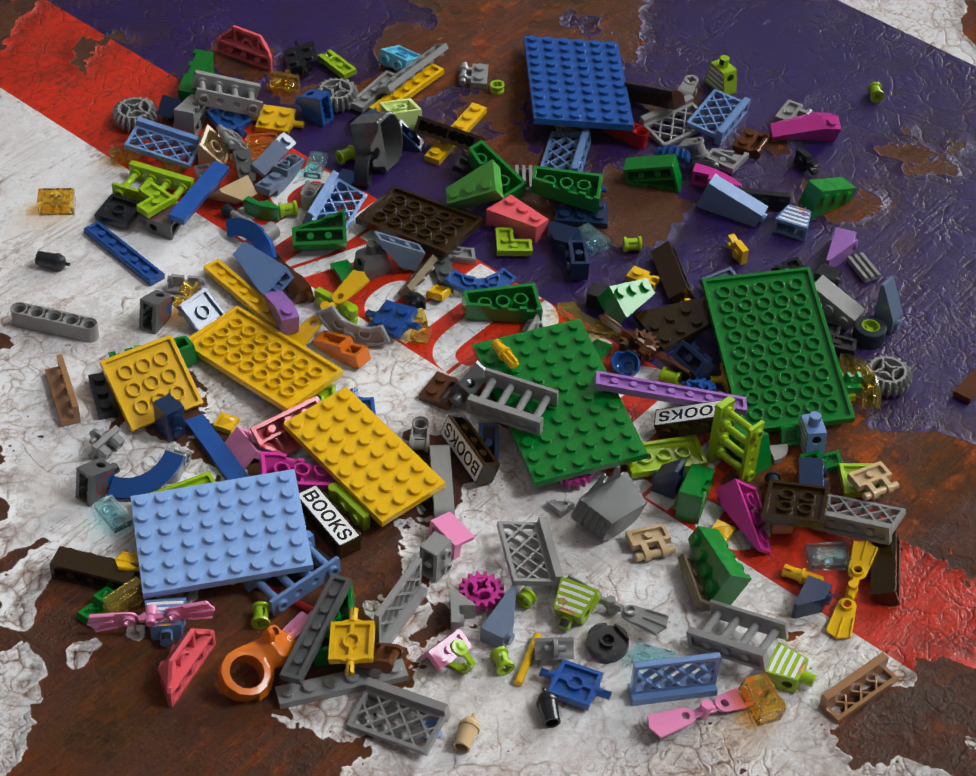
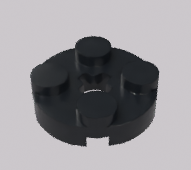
(607, 652)

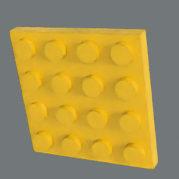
(147, 375)

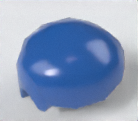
(625, 363)

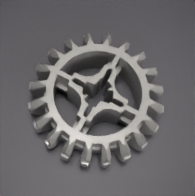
(340, 92)
(128, 110)
(892, 375)

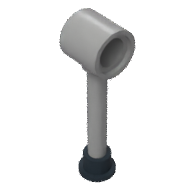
(270, 228)

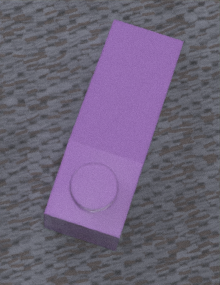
(841, 246)
(283, 312)

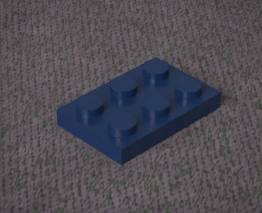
(577, 217)

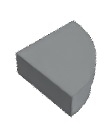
(778, 452)
(560, 508)

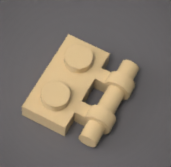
(872, 475)
(648, 537)

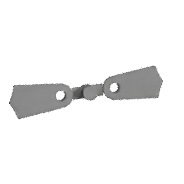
(643, 618)

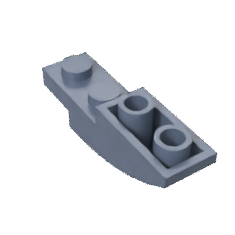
(281, 176)

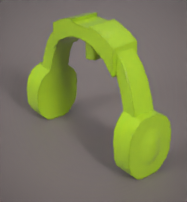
(460, 649)

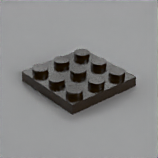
(795, 504)

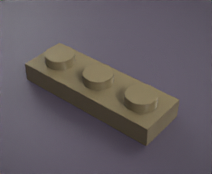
(418, 276)
(694, 582)

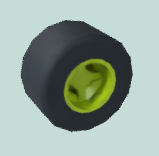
(869, 332)

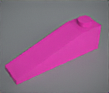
(811, 126)
(306, 473)
(744, 508)

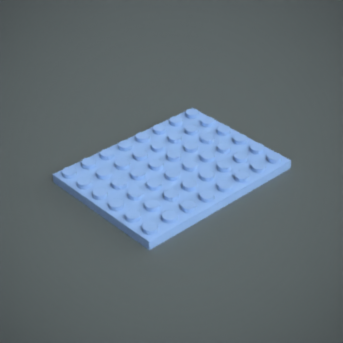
(220, 533)

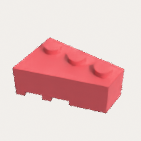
(516, 214)

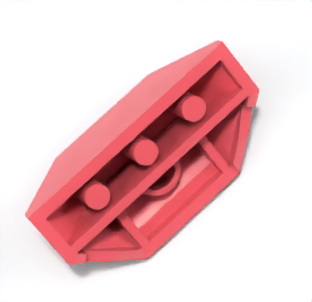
(245, 47)
(272, 435)
(184, 662)

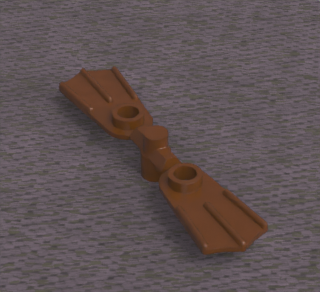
(645, 346)

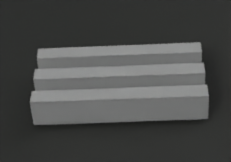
(525, 170)
(866, 267)

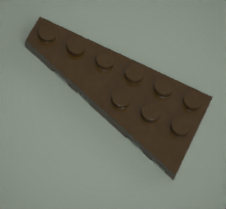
(675, 322)

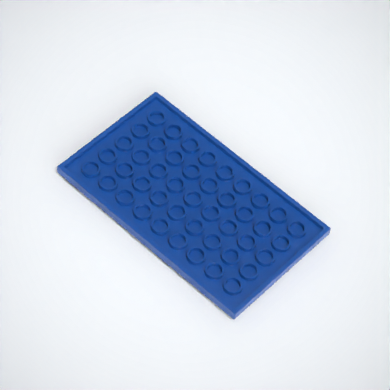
(577, 83)

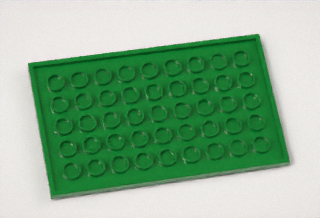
(777, 347)
(587, 426)

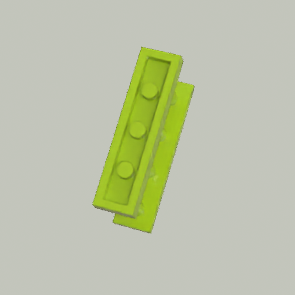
(148, 173)
(720, 441)

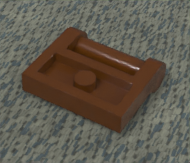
(748, 139)
(436, 389)
(384, 665)

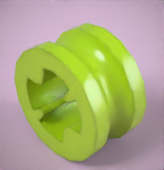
(497, 87)
(526, 598)

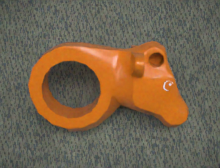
(265, 655)

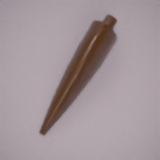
(298, 288)

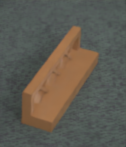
(63, 393)
(850, 685)

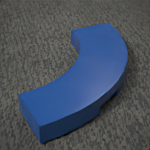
(253, 233)
(462, 282)
(149, 481)

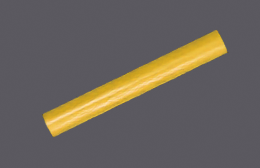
(526, 661)

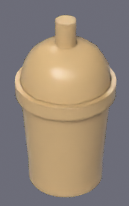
(466, 734)

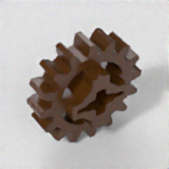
(625, 344)

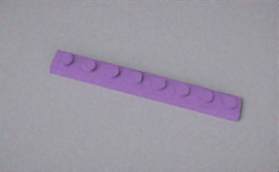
(662, 391)

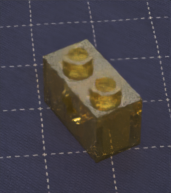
(56, 201)
(762, 699)

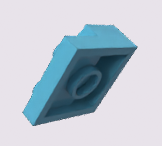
(396, 57)

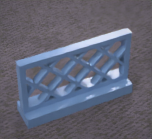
(729, 121)
(165, 136)
(578, 155)
(326, 194)
(673, 688)

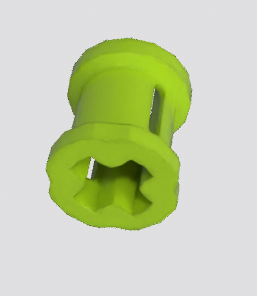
(875, 91)
(345, 154)
(292, 209)
(632, 244)
(670, 376)
(260, 615)
(502, 660)

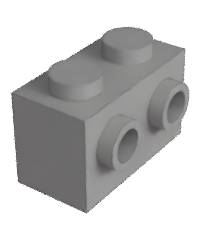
(436, 556)

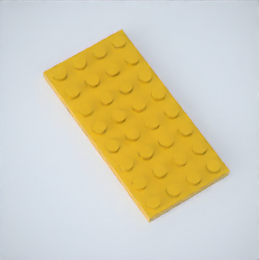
(263, 359)
(364, 456)

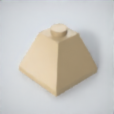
(235, 191)

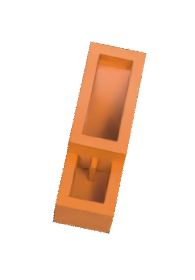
(342, 348)

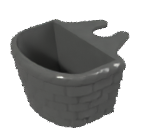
(380, 136)
(610, 505)

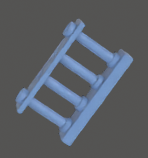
(297, 590)

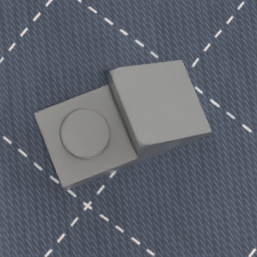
(460, 609)

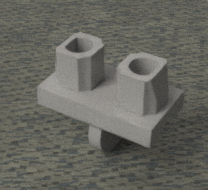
(101, 442)
(554, 648)

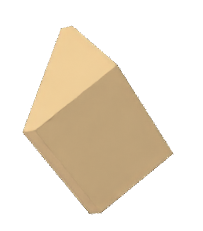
(212, 147)

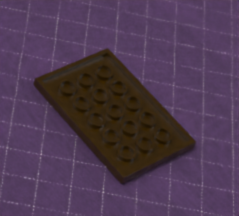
(419, 220)

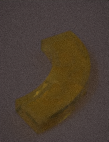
(570, 311)
(871, 389)

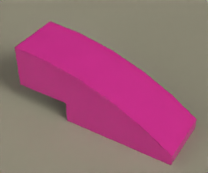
(703, 174)

